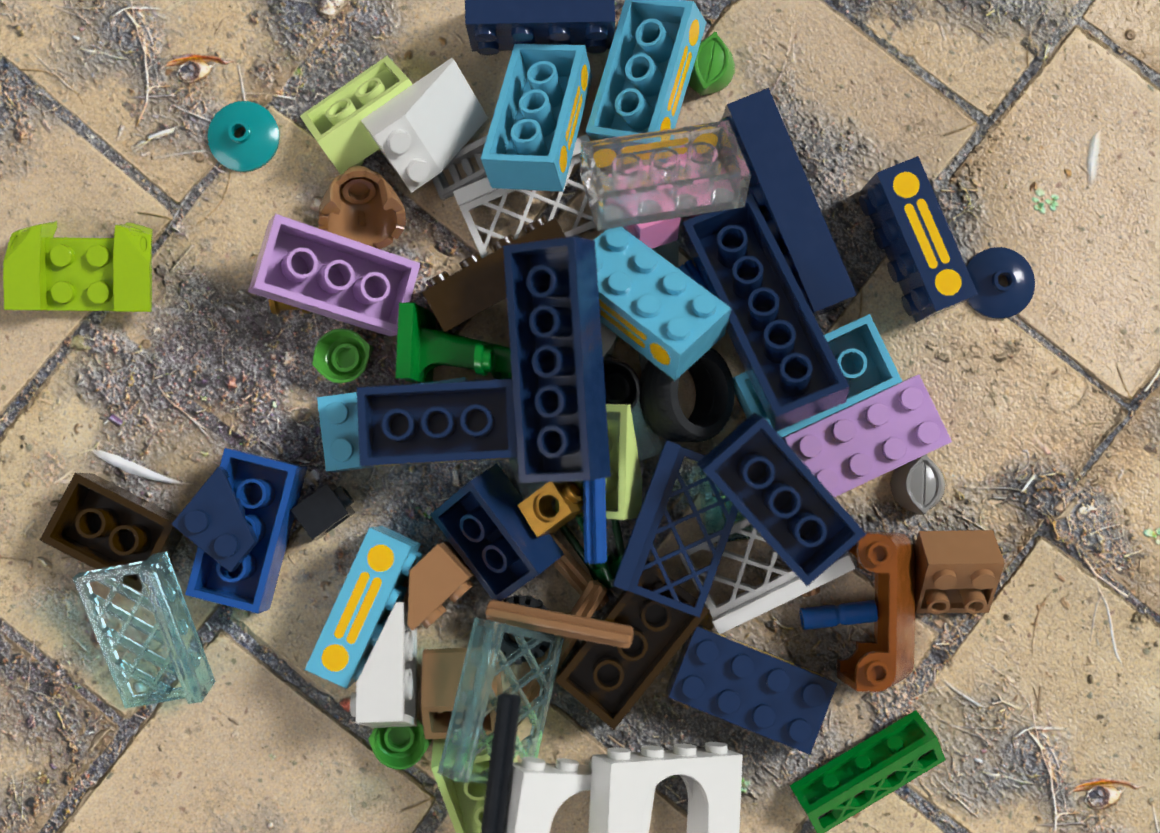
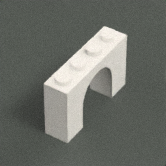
(626, 778)
(542, 788)

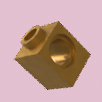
(539, 511)

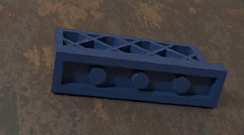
(648, 524)

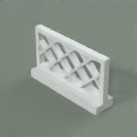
(481, 194)
(765, 596)

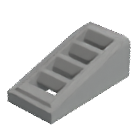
(464, 155)

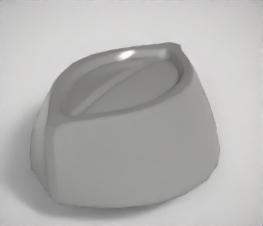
(918, 485)

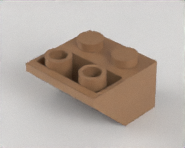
(956, 571)
(433, 581)
(439, 687)

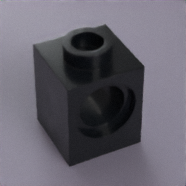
(324, 510)

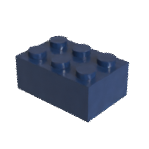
(494, 534)

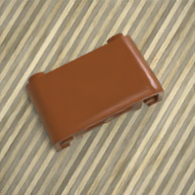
(891, 655)

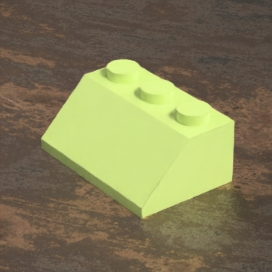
(338, 118)

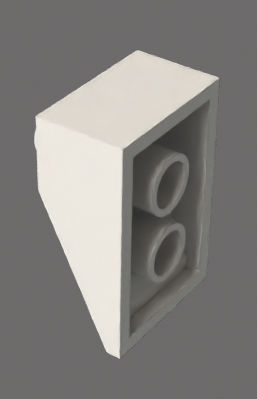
(426, 124)
(389, 679)

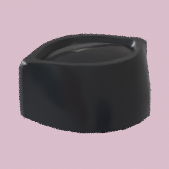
(621, 382)

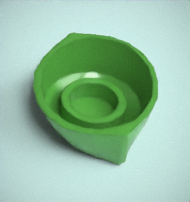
(712, 67)
(342, 355)
(399, 746)

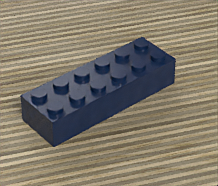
(788, 202)
(768, 314)
(557, 360)

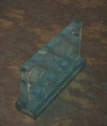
(174, 626)
(475, 690)

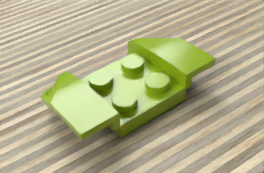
(79, 272)

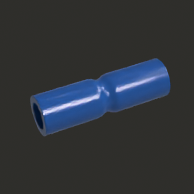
(844, 614)

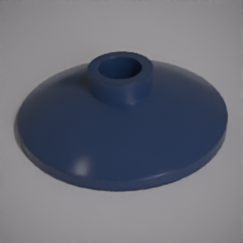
(992, 298)

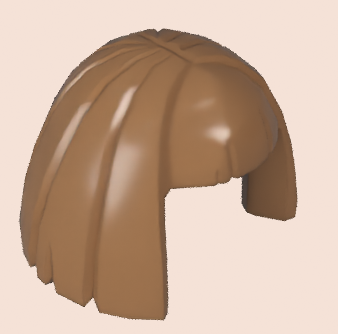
(362, 208)

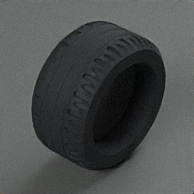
(712, 406)

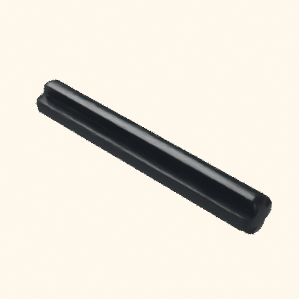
(501, 763)

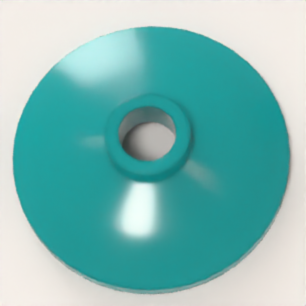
(253, 148)

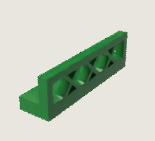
(866, 769)

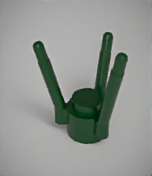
(605, 571)

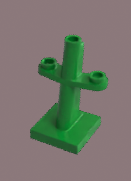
(424, 348)

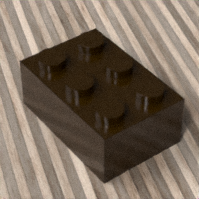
(109, 526)

